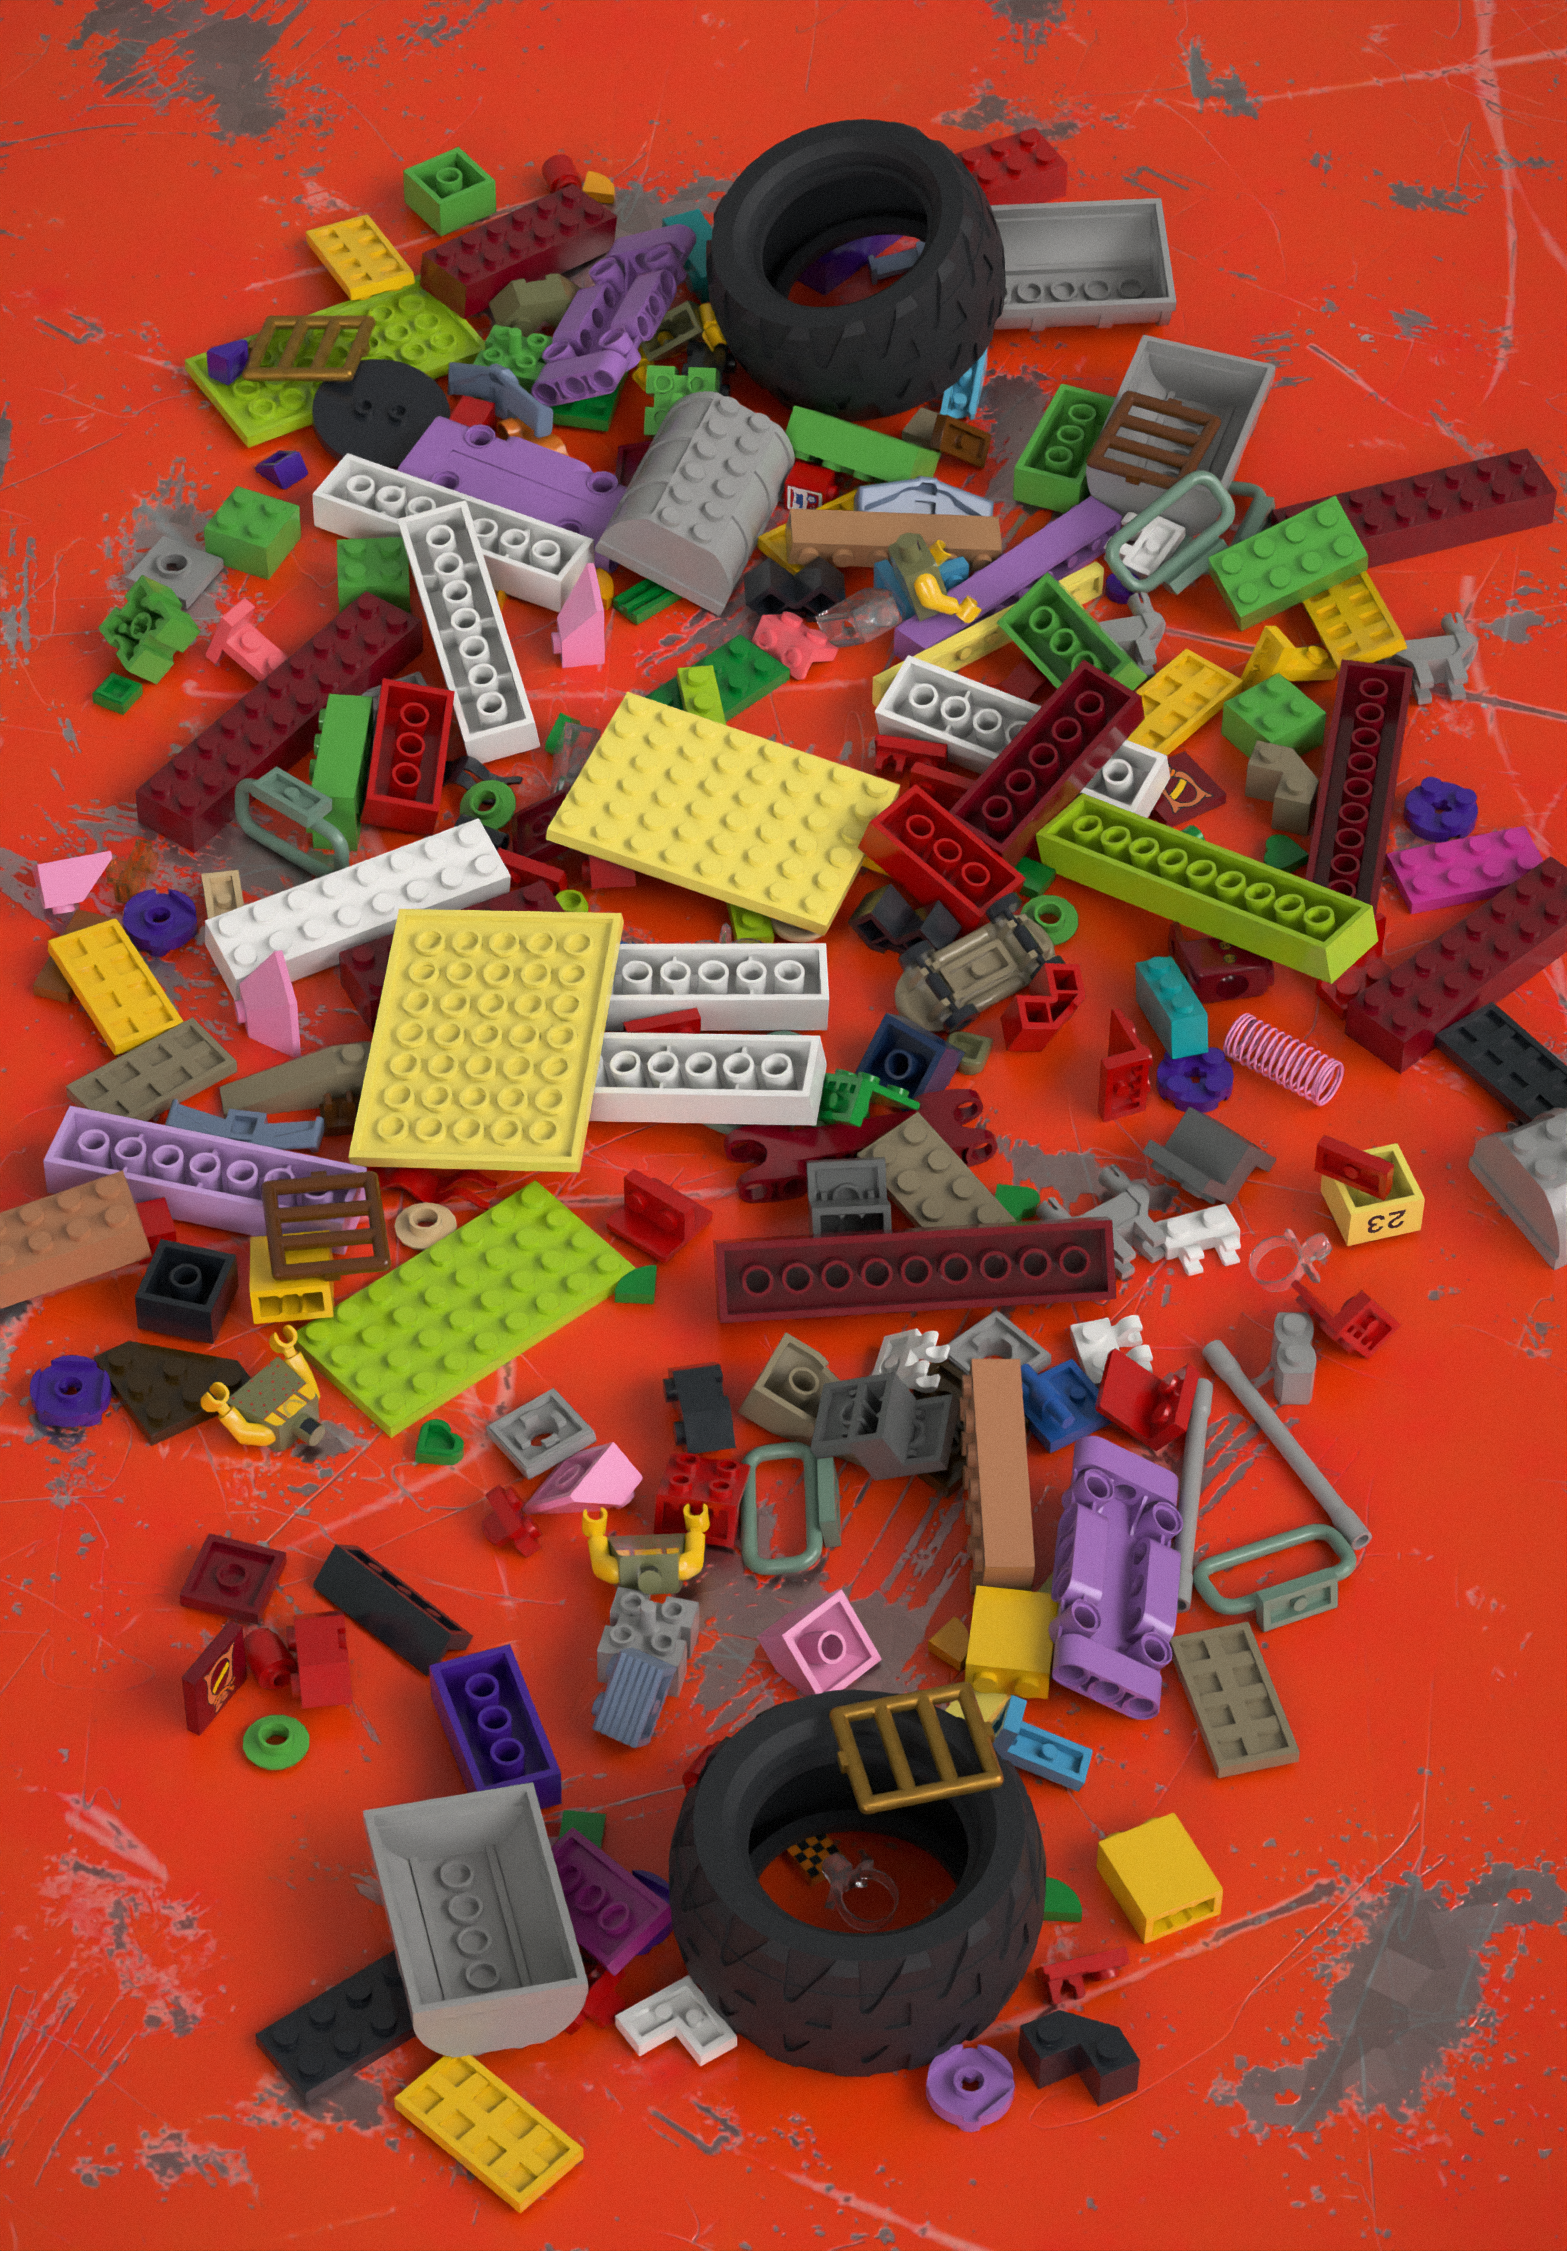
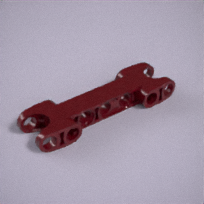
(784, 1152)

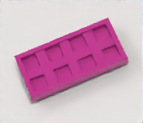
(1462, 868)

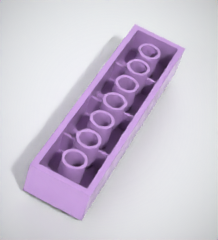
(199, 1174)

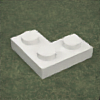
(678, 2012)

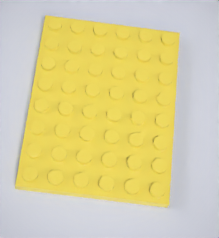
(722, 813)
(487, 1040)

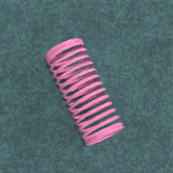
(1317, 1087)

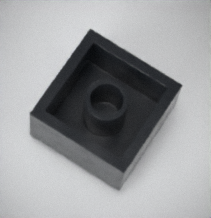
(186, 1291)

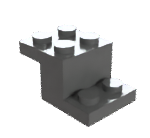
(1207, 1157)
(847, 1195)
(885, 1426)

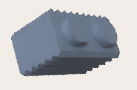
(632, 1697)

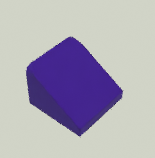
(227, 361)
(283, 468)

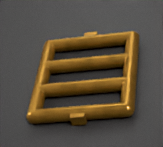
(317, 370)
(907, 1793)

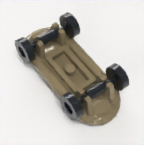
(973, 973)

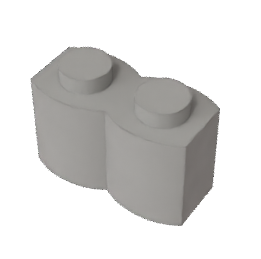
(1293, 1358)

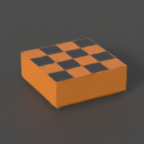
(809, 1855)

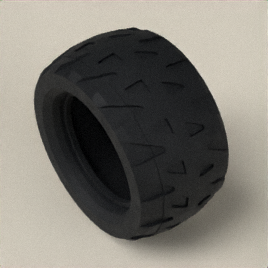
(830, 190)
(841, 1996)

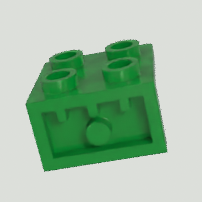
(848, 1095)

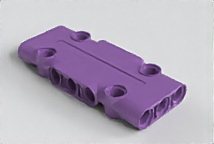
(611, 319)
(517, 478)
(1116, 1578)

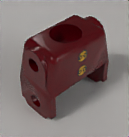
(1219, 969)

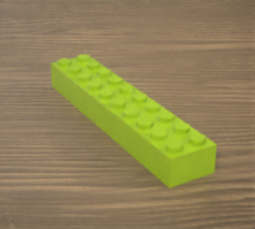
(1208, 888)

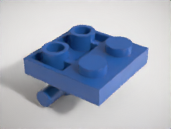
(1060, 1404)

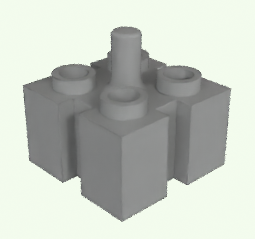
(652, 1627)

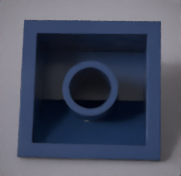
(910, 1057)

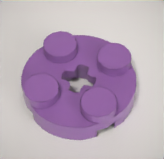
(970, 2108)

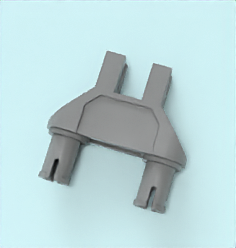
(1138, 634)
(1439, 660)
(1129, 1219)

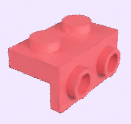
(793, 642)

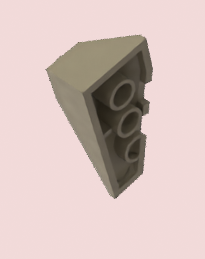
(300, 1081)
(789, 1392)

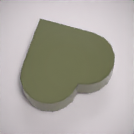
(976, 1050)

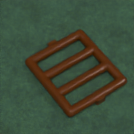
(1170, 408)
(330, 1269)

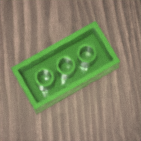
(856, 448)
(1054, 461)
(1288, 563)
(1062, 633)
(342, 763)

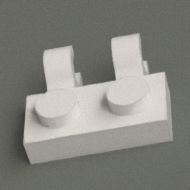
(1153, 545)
(1200, 1231)
(1097, 1338)
(901, 1355)

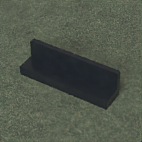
(389, 1607)

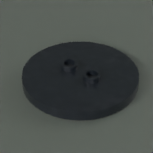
(377, 412)

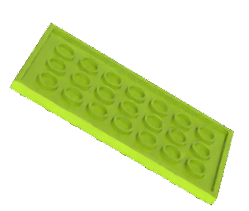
(408, 329)
(462, 1308)

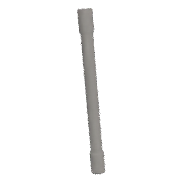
(1191, 1487)
(1342, 1516)

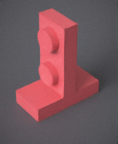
(244, 643)

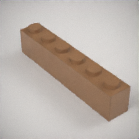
(863, 536)

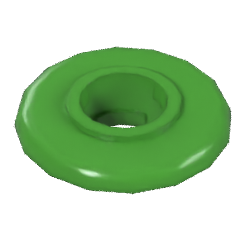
(500, 813)
(1050, 904)
(276, 1756)

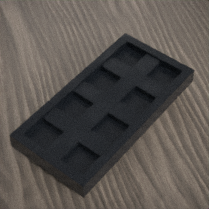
(1506, 1062)
(340, 2030)

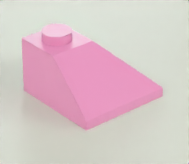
(581, 624)
(68, 880)
(270, 1006)
(587, 1481)
(820, 1645)

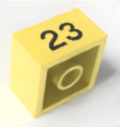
(1368, 1218)

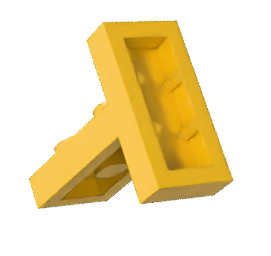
(1278, 655)

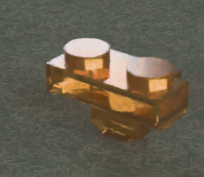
(131, 874)

